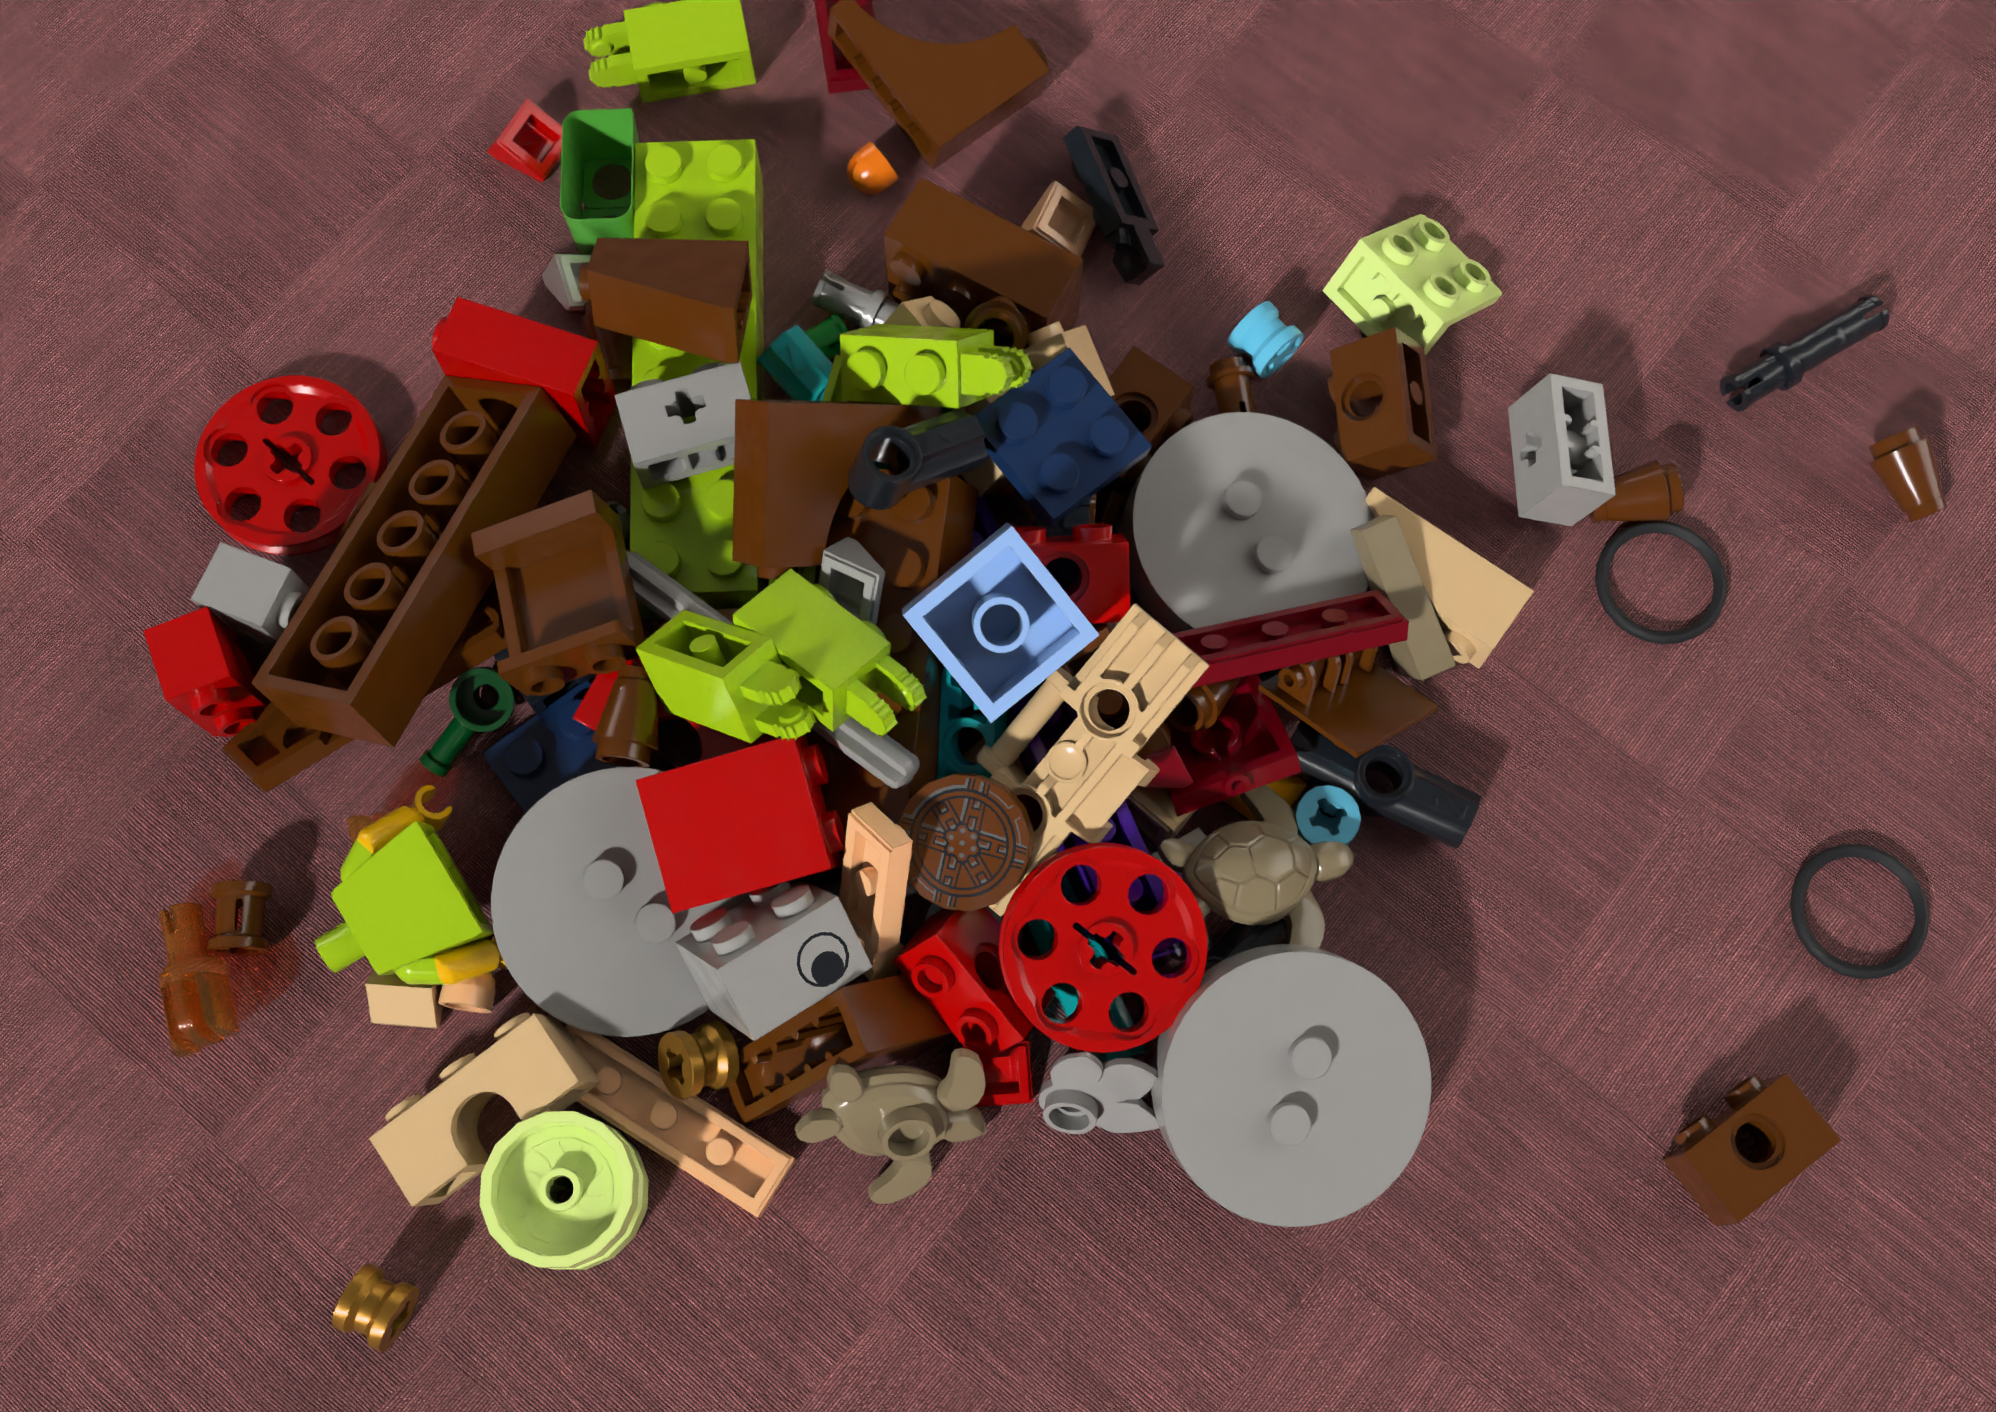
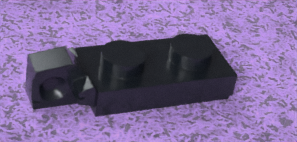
(1117, 202)

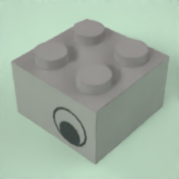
(773, 955)

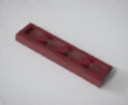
(1295, 636)

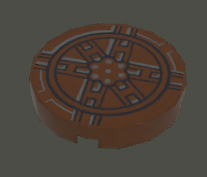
(967, 841)

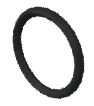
(1637, 630)
(1913, 887)

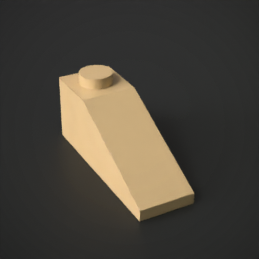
(1466, 591)

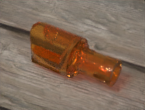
(193, 984)

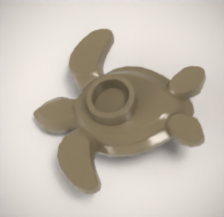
(1261, 869)
(899, 1115)

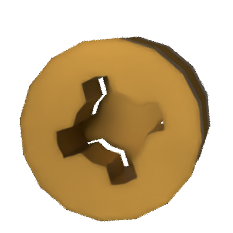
(698, 1059)
(375, 1307)

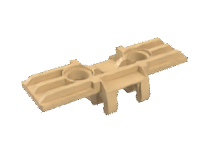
(1093, 763)

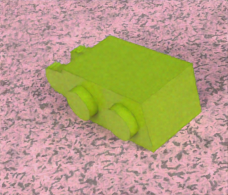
(673, 49)
(927, 365)
(833, 653)
(724, 678)

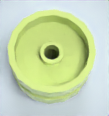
(534, 1165)

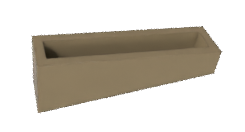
(1393, 572)

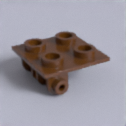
(1349, 699)

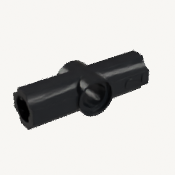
(1418, 798)

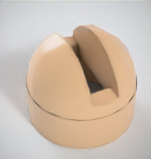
(470, 995)

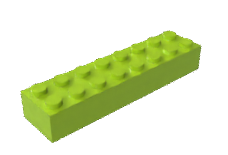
(688, 523)

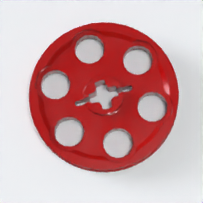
(262, 471)
(1103, 980)

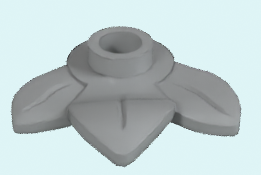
(1098, 1094)

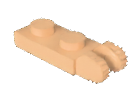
(876, 885)

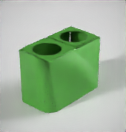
(588, 144)

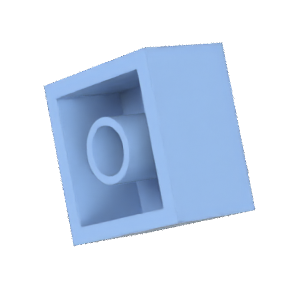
(999, 622)

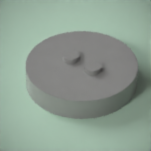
(1242, 522)
(589, 912)
(1292, 1085)

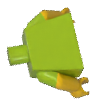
(408, 904)

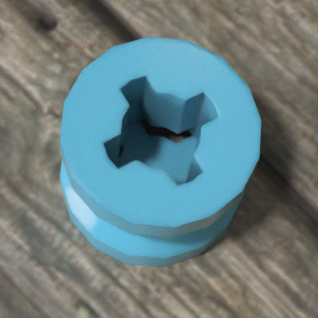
(1265, 339)
(1316, 827)

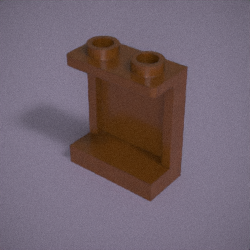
(562, 593)

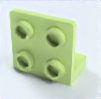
(1410, 281)

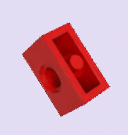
(1102, 562)
(206, 671)
(960, 976)

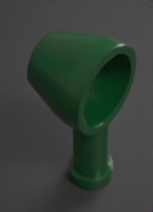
(470, 715)

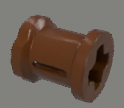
(229, 897)

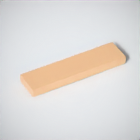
(681, 1130)

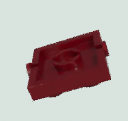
(1236, 753)

